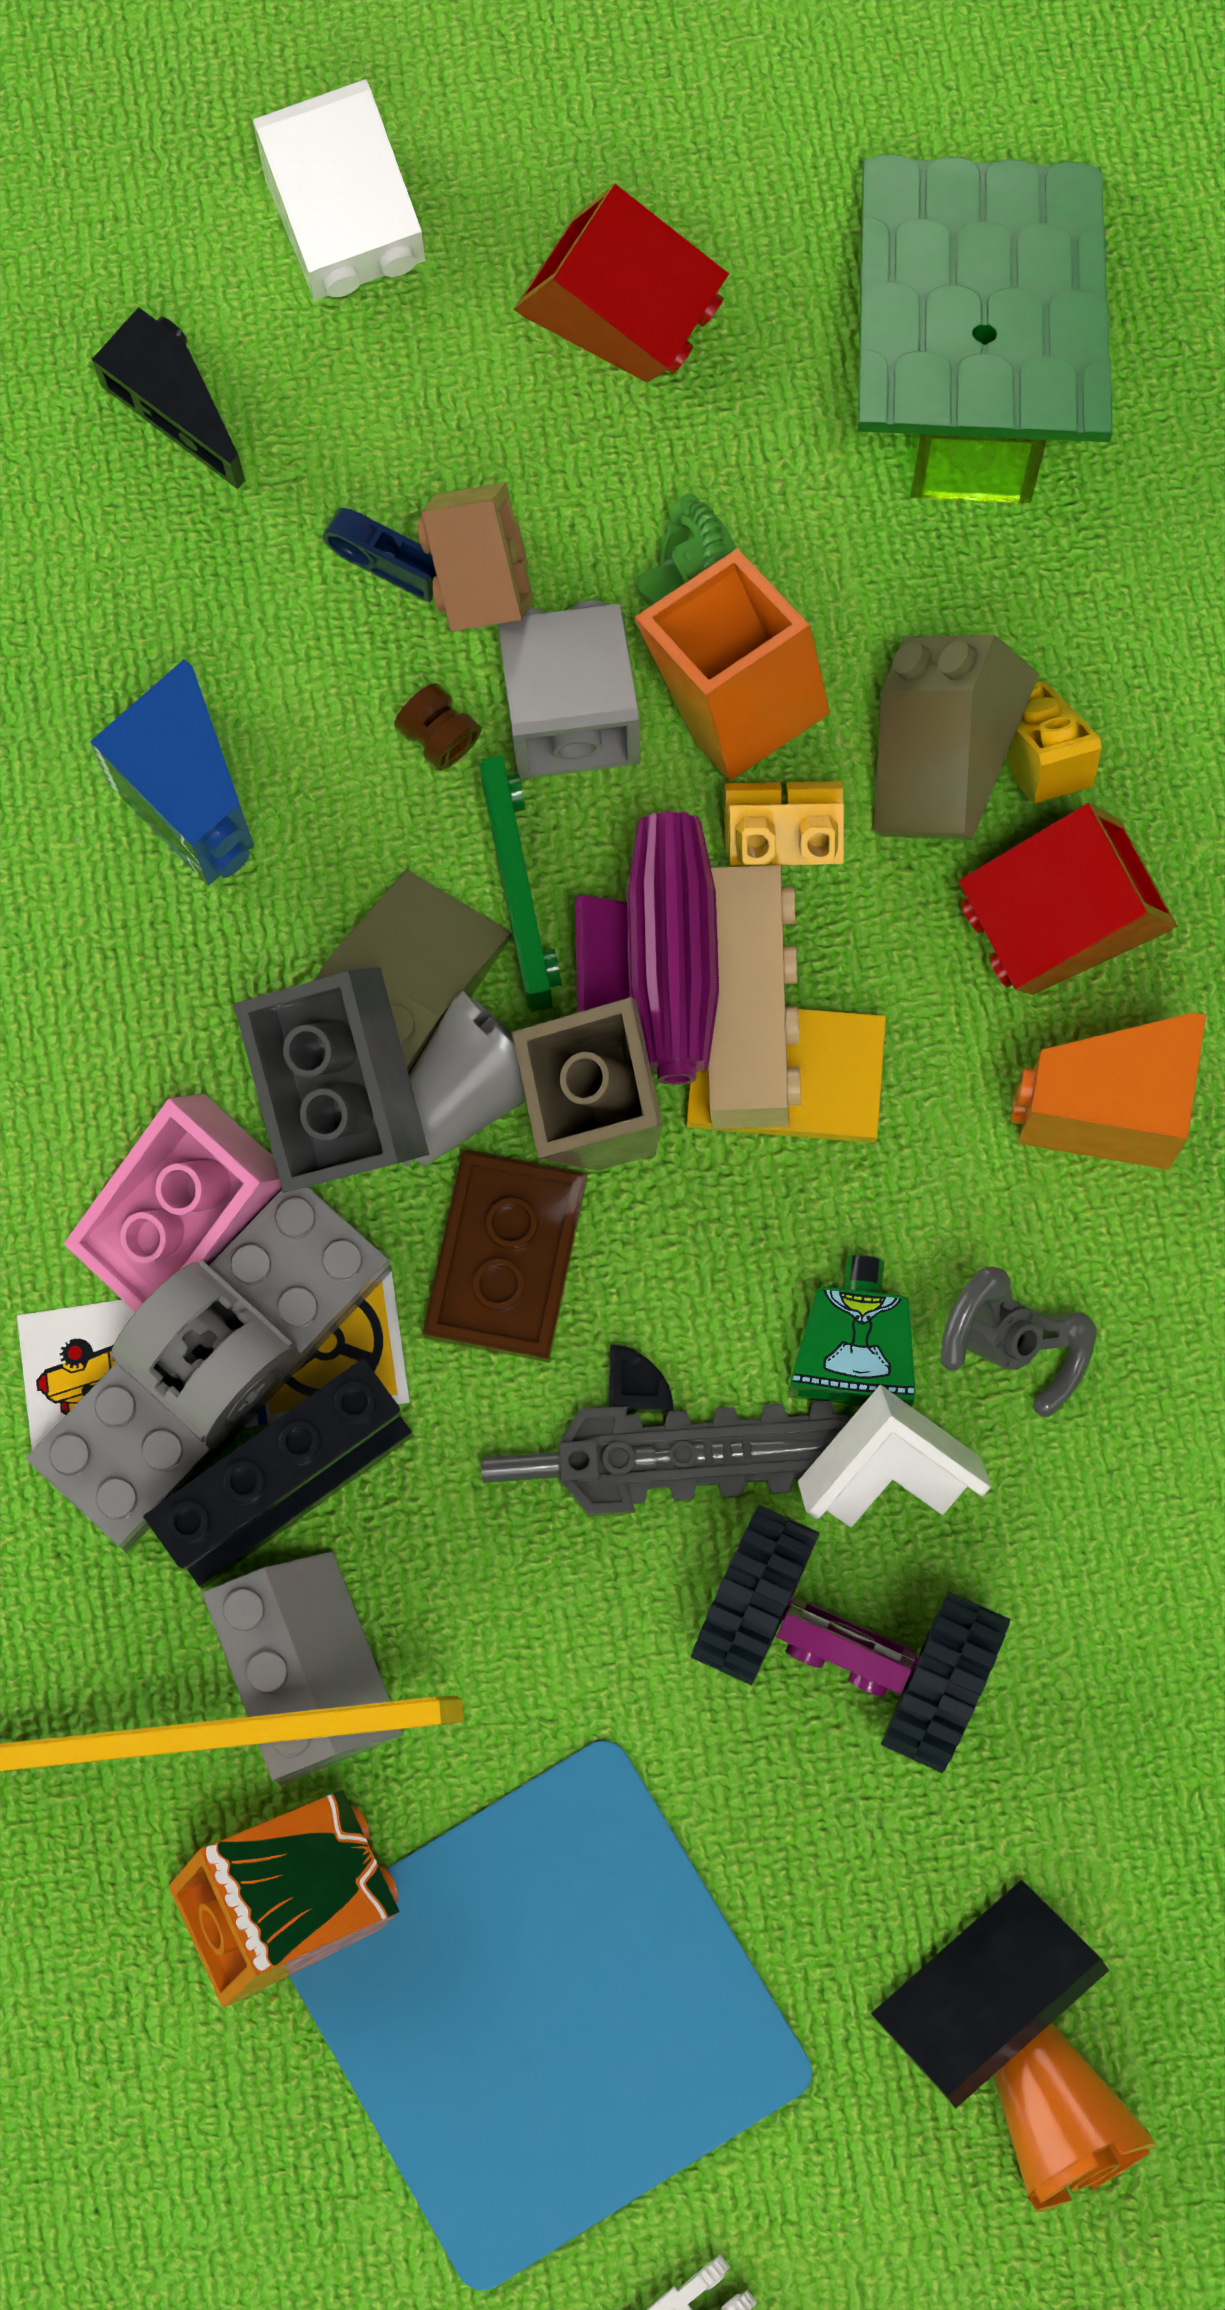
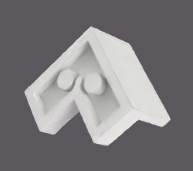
(886, 1444)

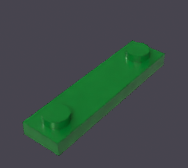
(537, 967)

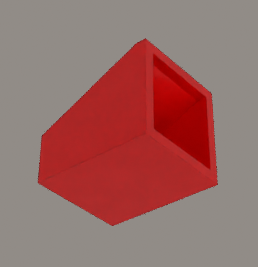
(625, 287)
(1064, 901)

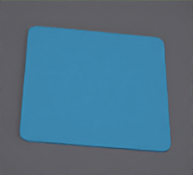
(551, 2017)

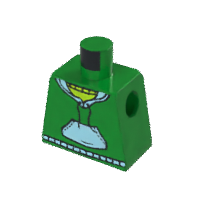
(856, 1340)

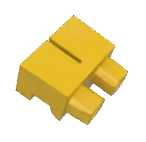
(794, 833)

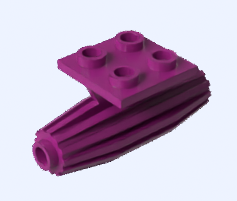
(658, 946)

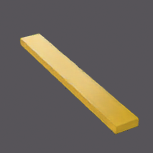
(232, 1732)

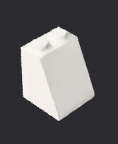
(339, 190)

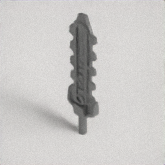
(613, 1460)

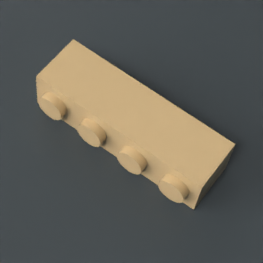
(752, 1024)

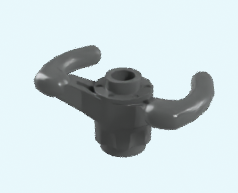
(1011, 1335)

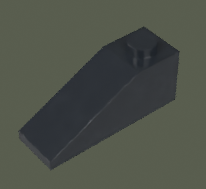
(157, 378)

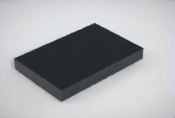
(989, 1993)

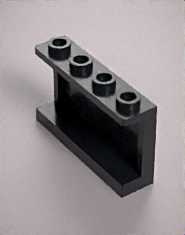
(280, 1474)

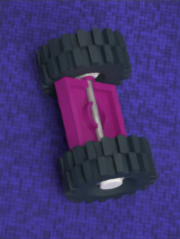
(935, 1686)

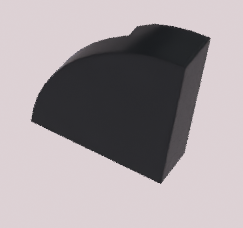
(637, 1383)

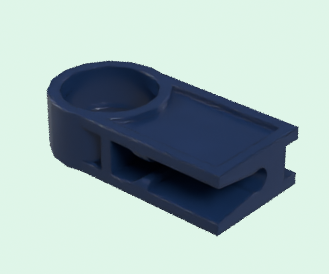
(381, 552)

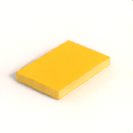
(838, 1080)

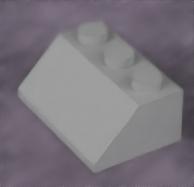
(297, 1650)

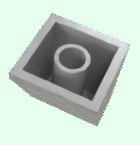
(570, 690)

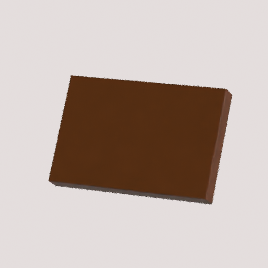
(505, 1256)

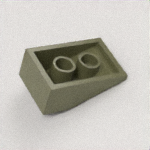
(946, 733)
(426, 953)

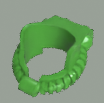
(685, 557)

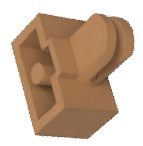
(476, 557)

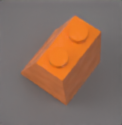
(736, 663)
(1115, 1093)

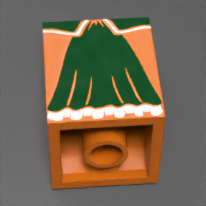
(283, 1896)

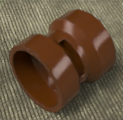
(437, 726)

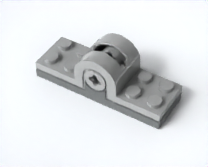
(207, 1360)

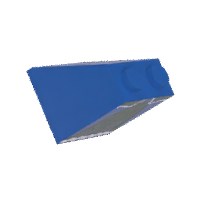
(175, 777)

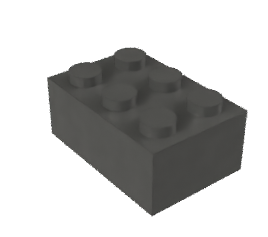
(331, 1078)

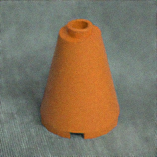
(1065, 2121)

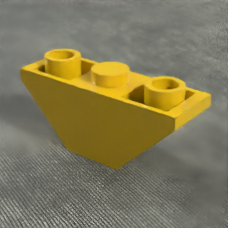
(1053, 748)

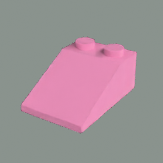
(174, 1199)

